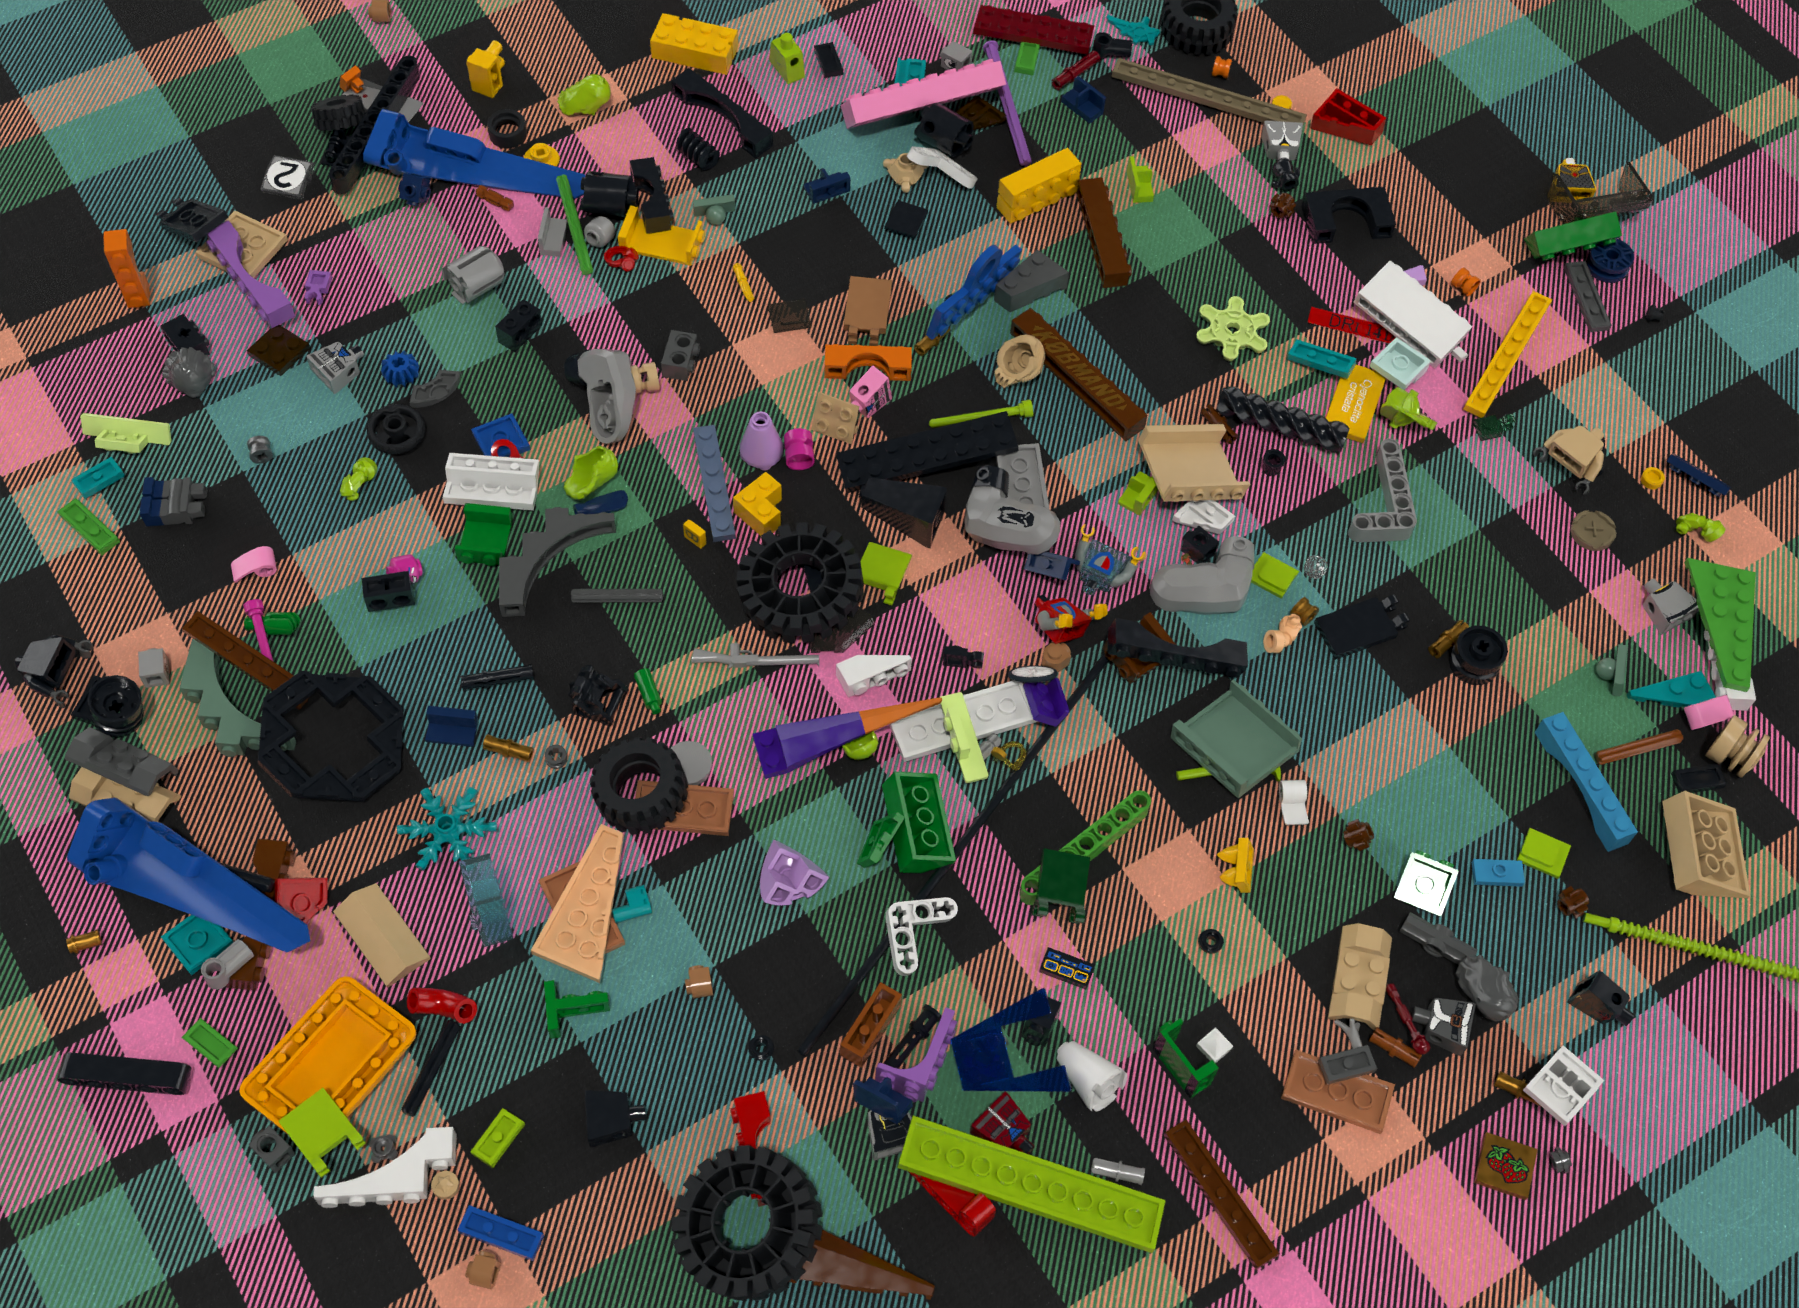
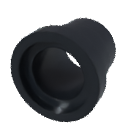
(1273, 462)

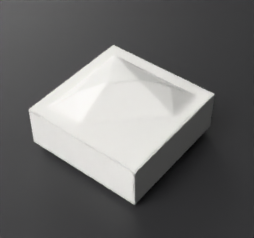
(1214, 1045)

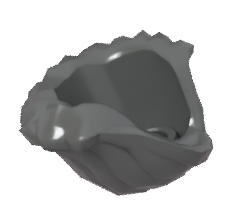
(188, 371)

